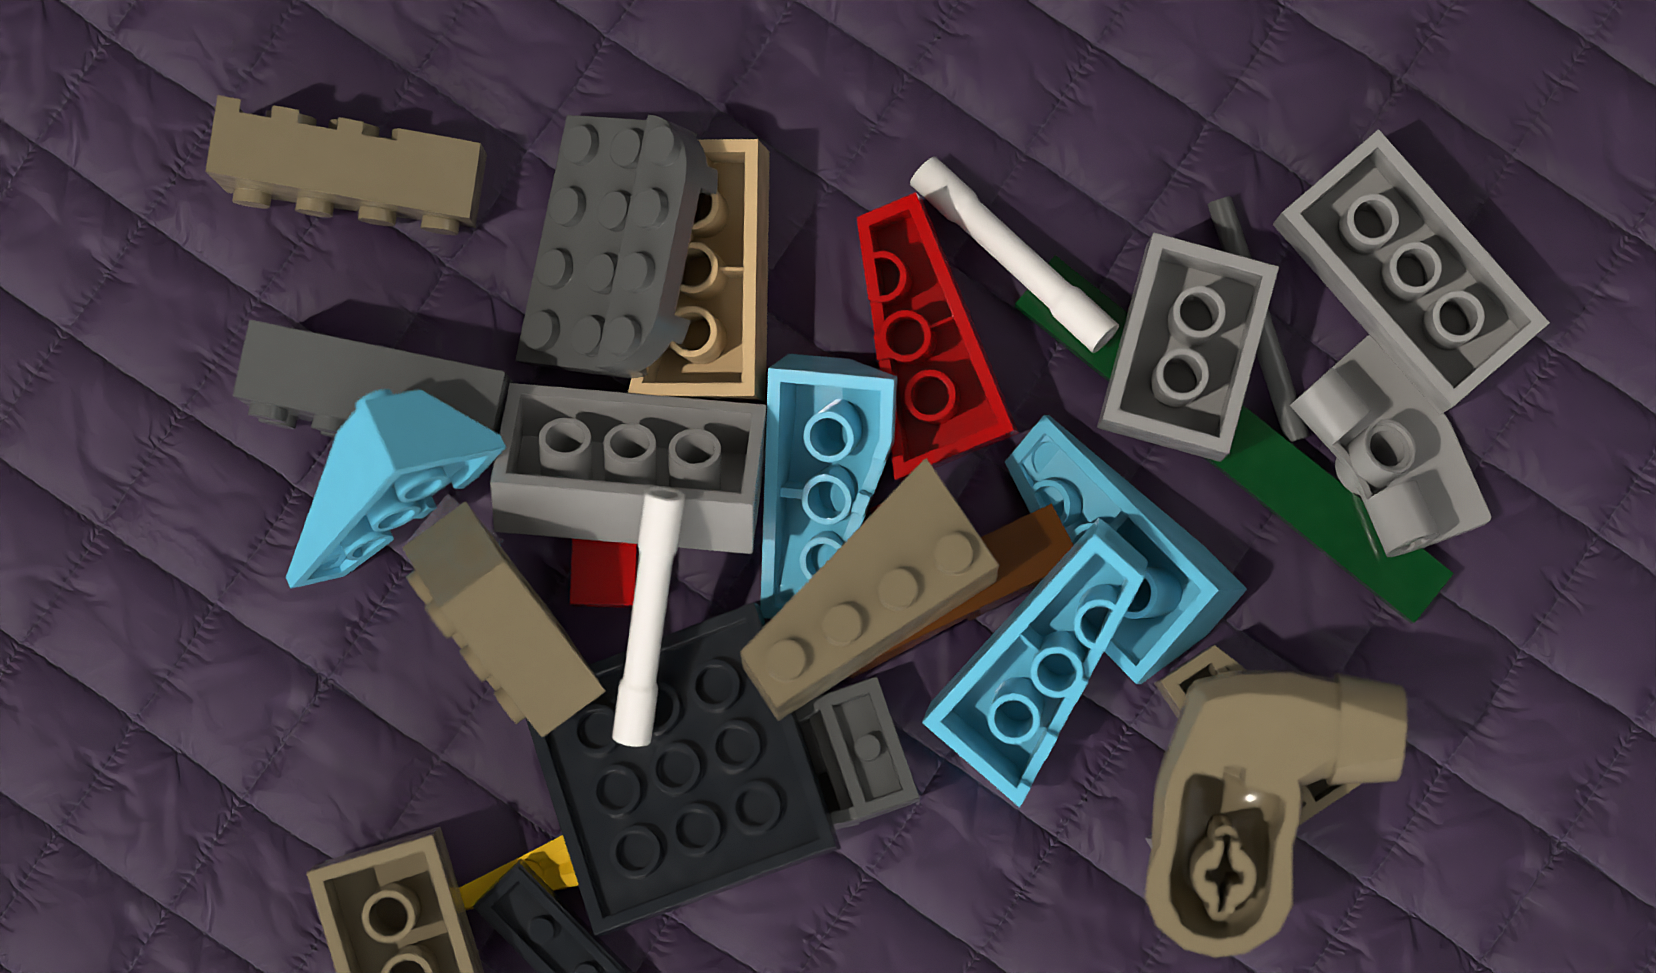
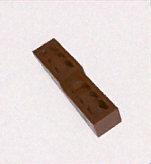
(1025, 555)

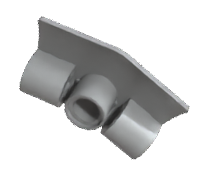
(1421, 479)

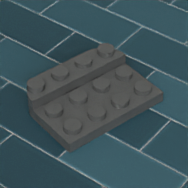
(614, 246)

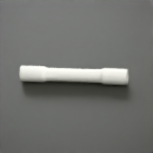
(1066, 302)
(657, 548)

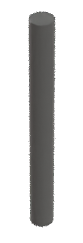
(1269, 349)

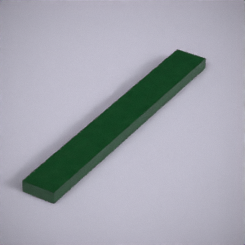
(1281, 480)

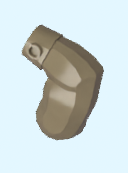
(1235, 794)

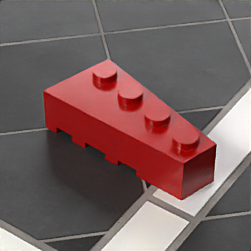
(928, 341)

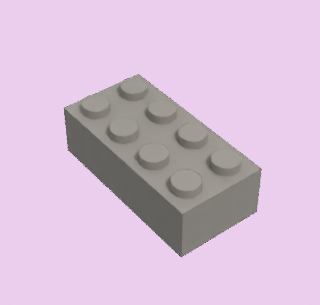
(1410, 272)
(586, 457)

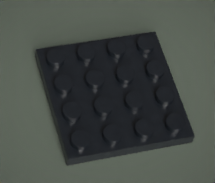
(699, 807)

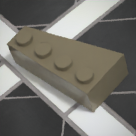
(879, 588)

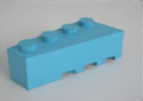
(1030, 673)

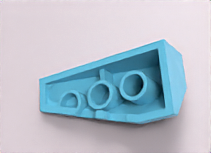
(823, 460)
(383, 475)
(1183, 581)

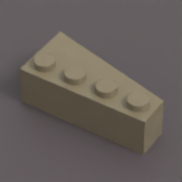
(345, 168)

